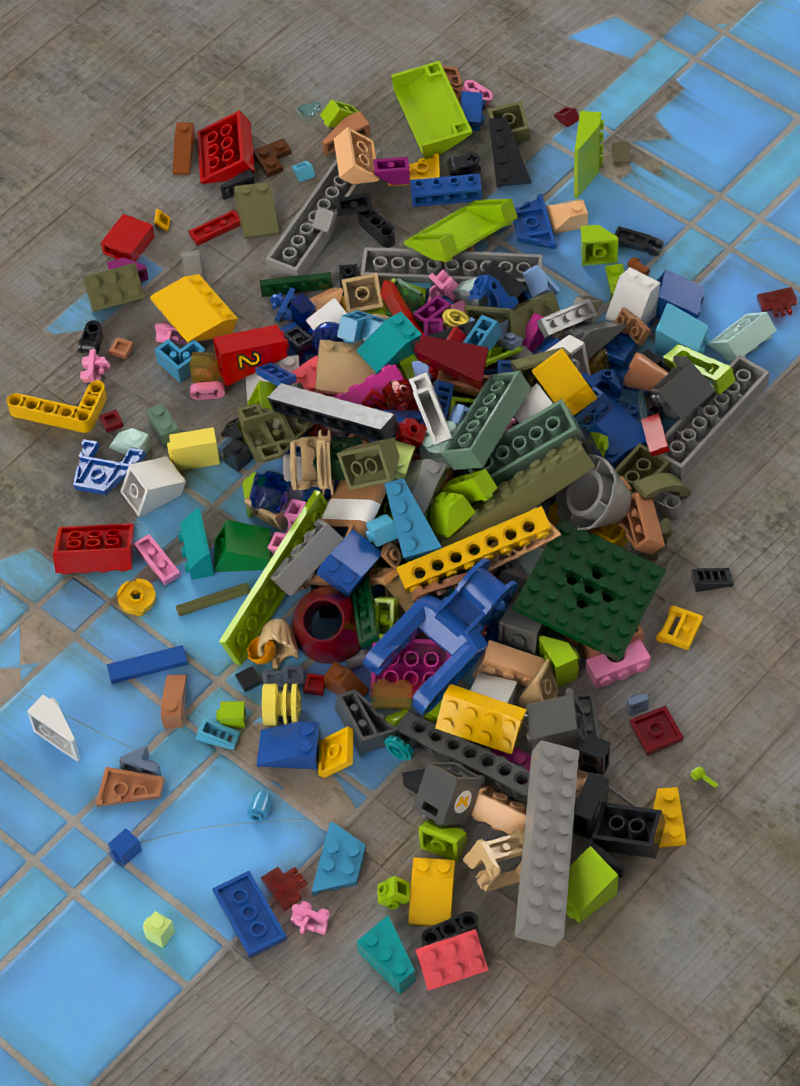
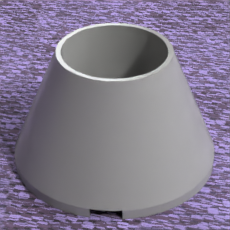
(594, 498)

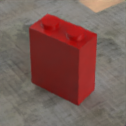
(127, 238)

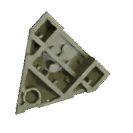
(269, 432)

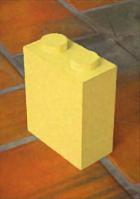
(193, 449)

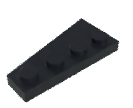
(507, 159)

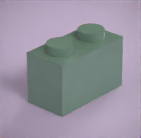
(161, 423)

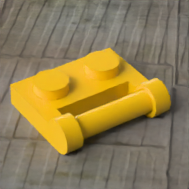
(685, 630)

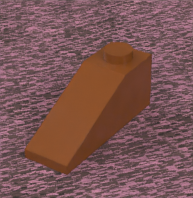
(183, 148)

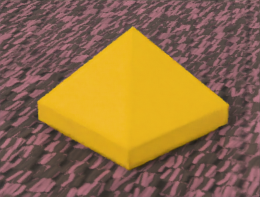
(162, 220)

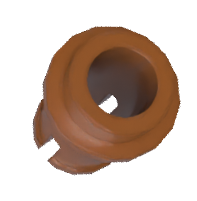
(635, 264)

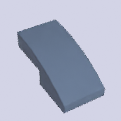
(288, 675)

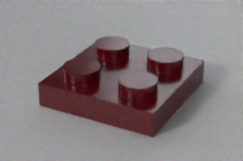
(656, 730)

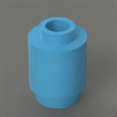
(260, 805)

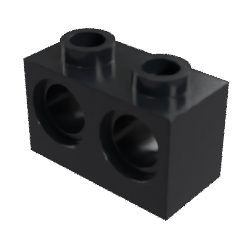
(594, 755)

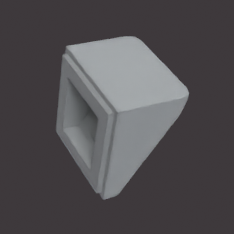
(323, 219)

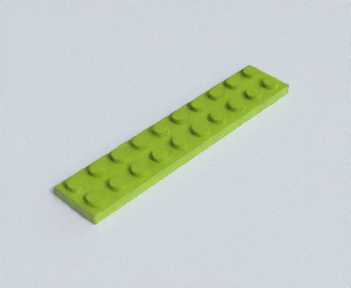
(266, 594)

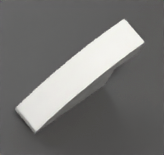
(430, 408)

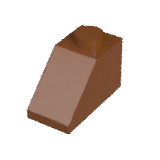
(341, 679)

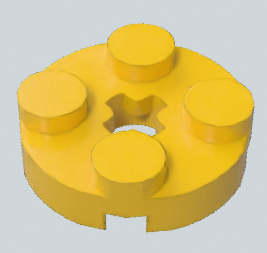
(136, 606)

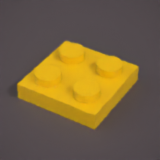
(335, 752)

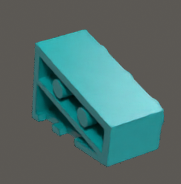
(386, 954)

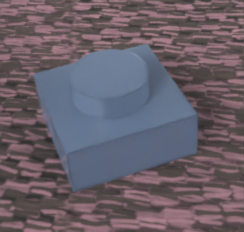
(637, 703)

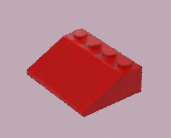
(225, 149)
(94, 548)

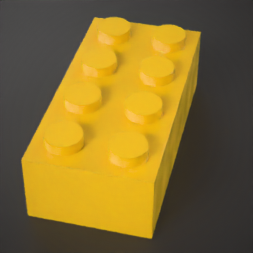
(480, 719)

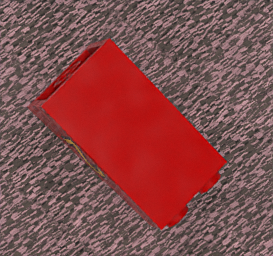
(244, 351)

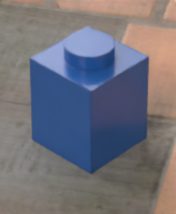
(124, 847)

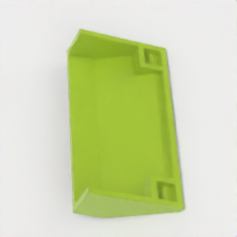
(431, 108)

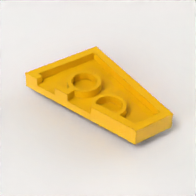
(424, 169)
(669, 802)

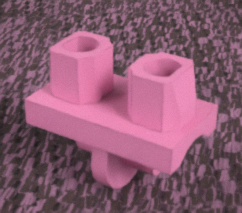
(443, 283)
(167, 331)
(95, 365)
(308, 919)

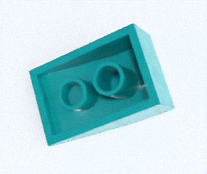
(389, 343)

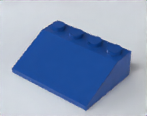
(622, 432)

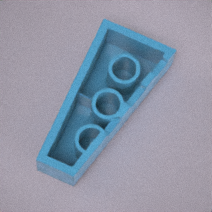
(411, 525)

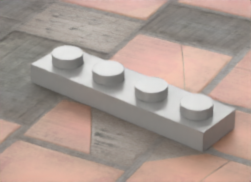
(566, 318)

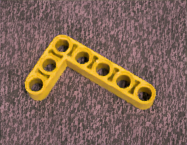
(59, 414)

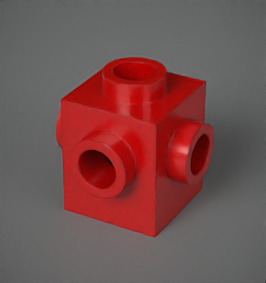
(411, 432)

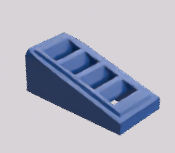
(444, 390)

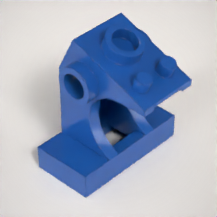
(494, 292)
(605, 381)

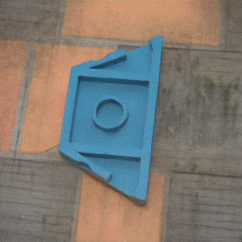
(339, 861)

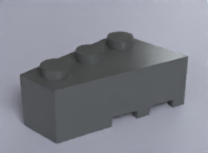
(368, 726)

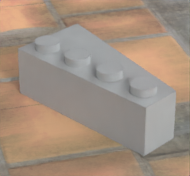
(306, 558)

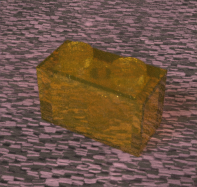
(204, 367)
(392, 695)

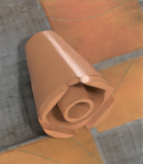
(643, 373)

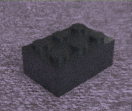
(629, 829)

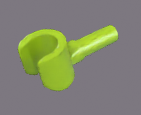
(699, 773)

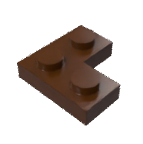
(268, 156)

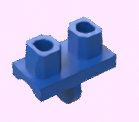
(281, 303)

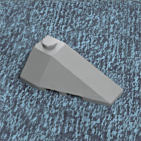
(425, 481)

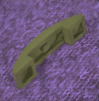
(654, 484)

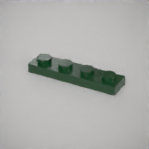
(300, 283)

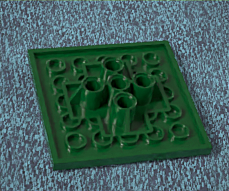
(589, 590)

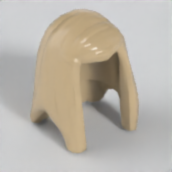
(284, 639)

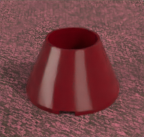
(343, 644)

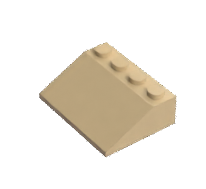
(339, 367)

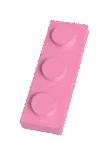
(157, 559)

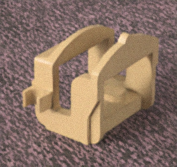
(309, 449)
(493, 852)

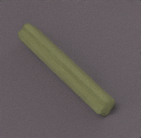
(213, 599)

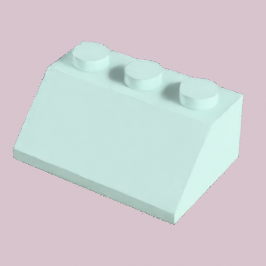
(743, 336)

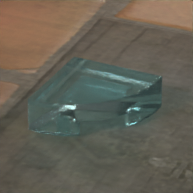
(309, 109)

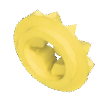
(452, 315)

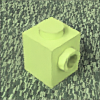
(158, 929)

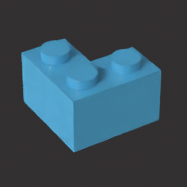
(358, 326)
(177, 360)

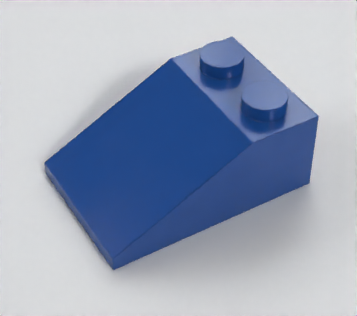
(349, 563)
(290, 746)

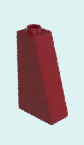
(453, 358)

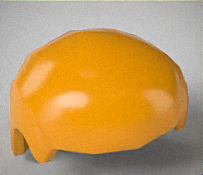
(269, 652)

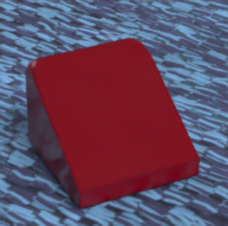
(567, 116)

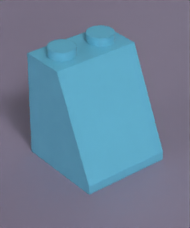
(682, 329)

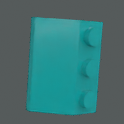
(195, 546)

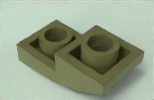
(666, 532)

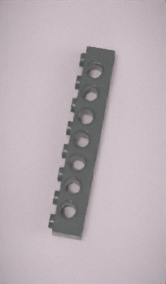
(441, 750)

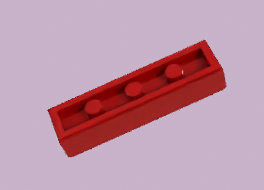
(396, 302)

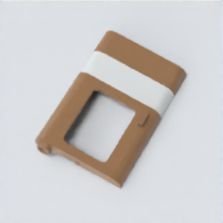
(351, 511)

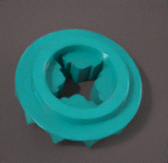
(398, 748)

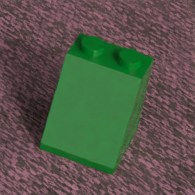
(241, 547)

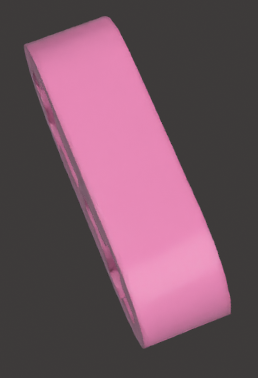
(476, 87)
(207, 390)

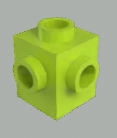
(393, 892)

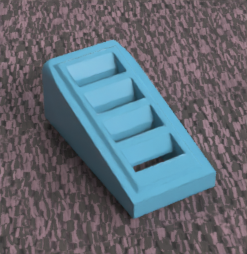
(219, 728)

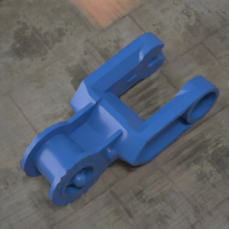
(452, 625)

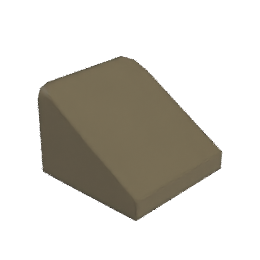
(621, 152)

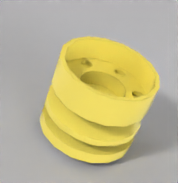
(280, 704)

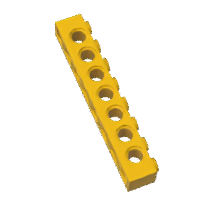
(480, 540)

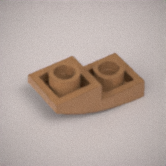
(634, 326)
(392, 553)

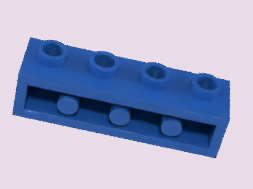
(445, 190)

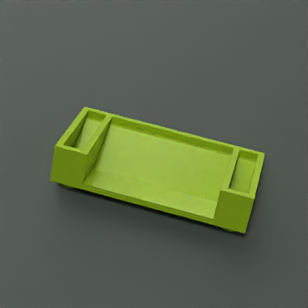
(463, 228)

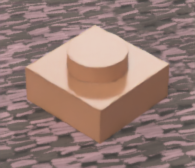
(121, 348)

